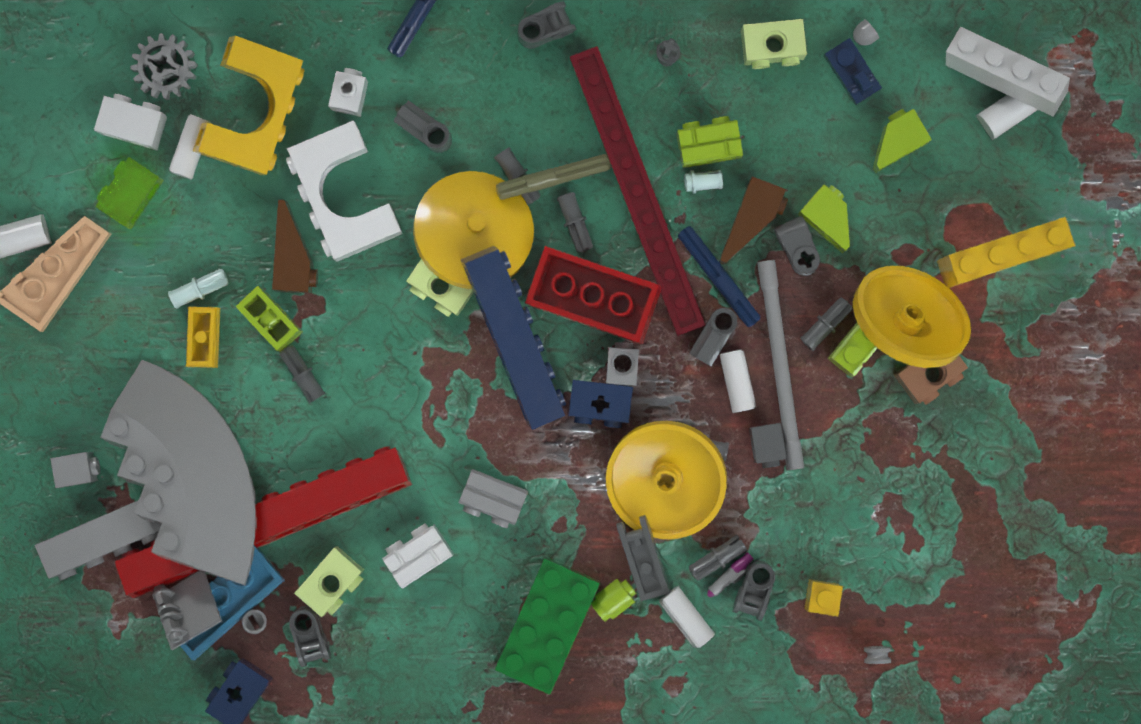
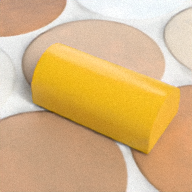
(203, 337)

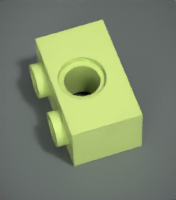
(788, 33)
(450, 302)
(314, 591)

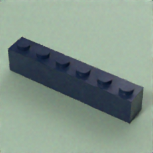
(512, 336)

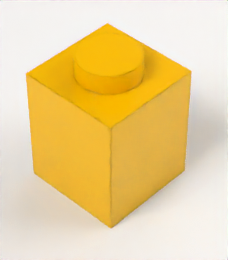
(823, 597)

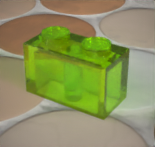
(128, 192)

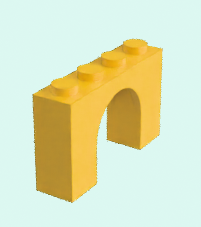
(278, 76)
(1006, 252)

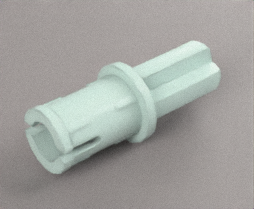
(198, 288)

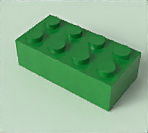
(547, 625)

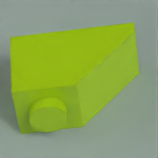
(899, 138)
(828, 216)

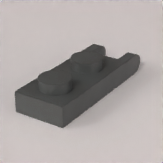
(644, 560)

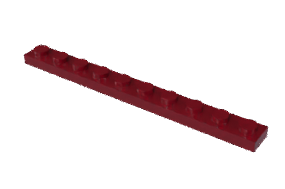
(637, 191)

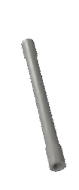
(769, 286)

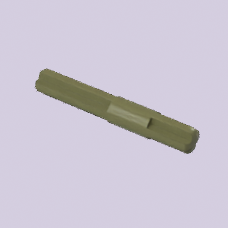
(552, 176)

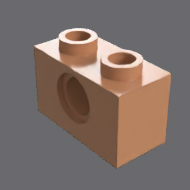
(920, 388)

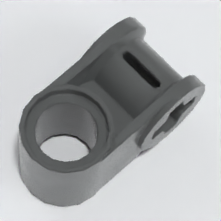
(547, 25)
(795, 241)
(754, 592)
(309, 638)

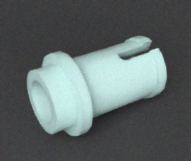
(703, 181)

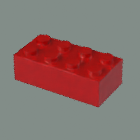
(593, 295)

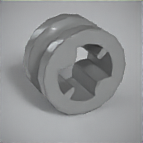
(877, 654)

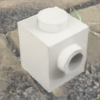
(348, 92)

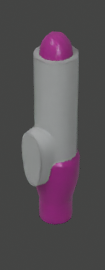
(732, 574)

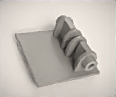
(186, 609)

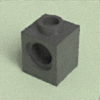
(767, 444)

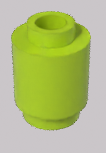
(614, 599)

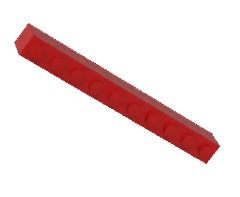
(284, 514)

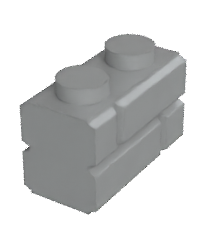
(493, 498)

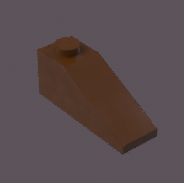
(758, 208)
(292, 262)

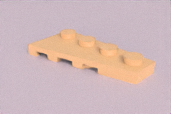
(52, 276)

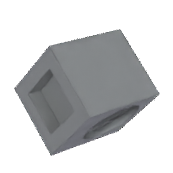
(618, 378)
(75, 469)

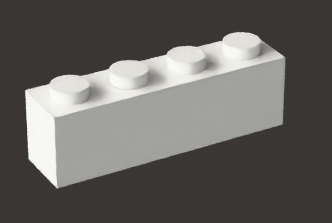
(1007, 71)

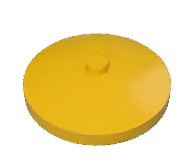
(465, 217)
(911, 316)
(668, 476)

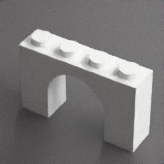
(313, 162)

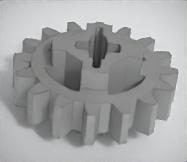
(161, 78)

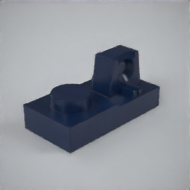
(852, 71)

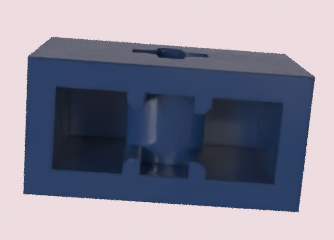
(617, 396)
(253, 684)

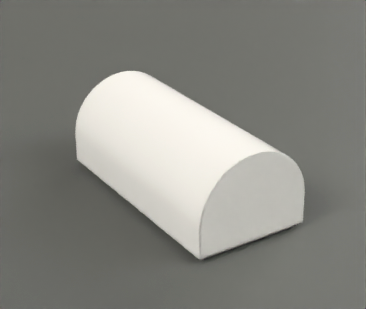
(1004, 115)
(184, 160)
(23, 235)
(738, 381)
(686, 617)

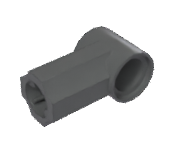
(422, 126)
(713, 339)

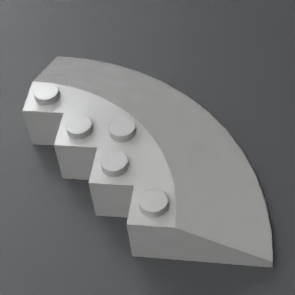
(189, 473)

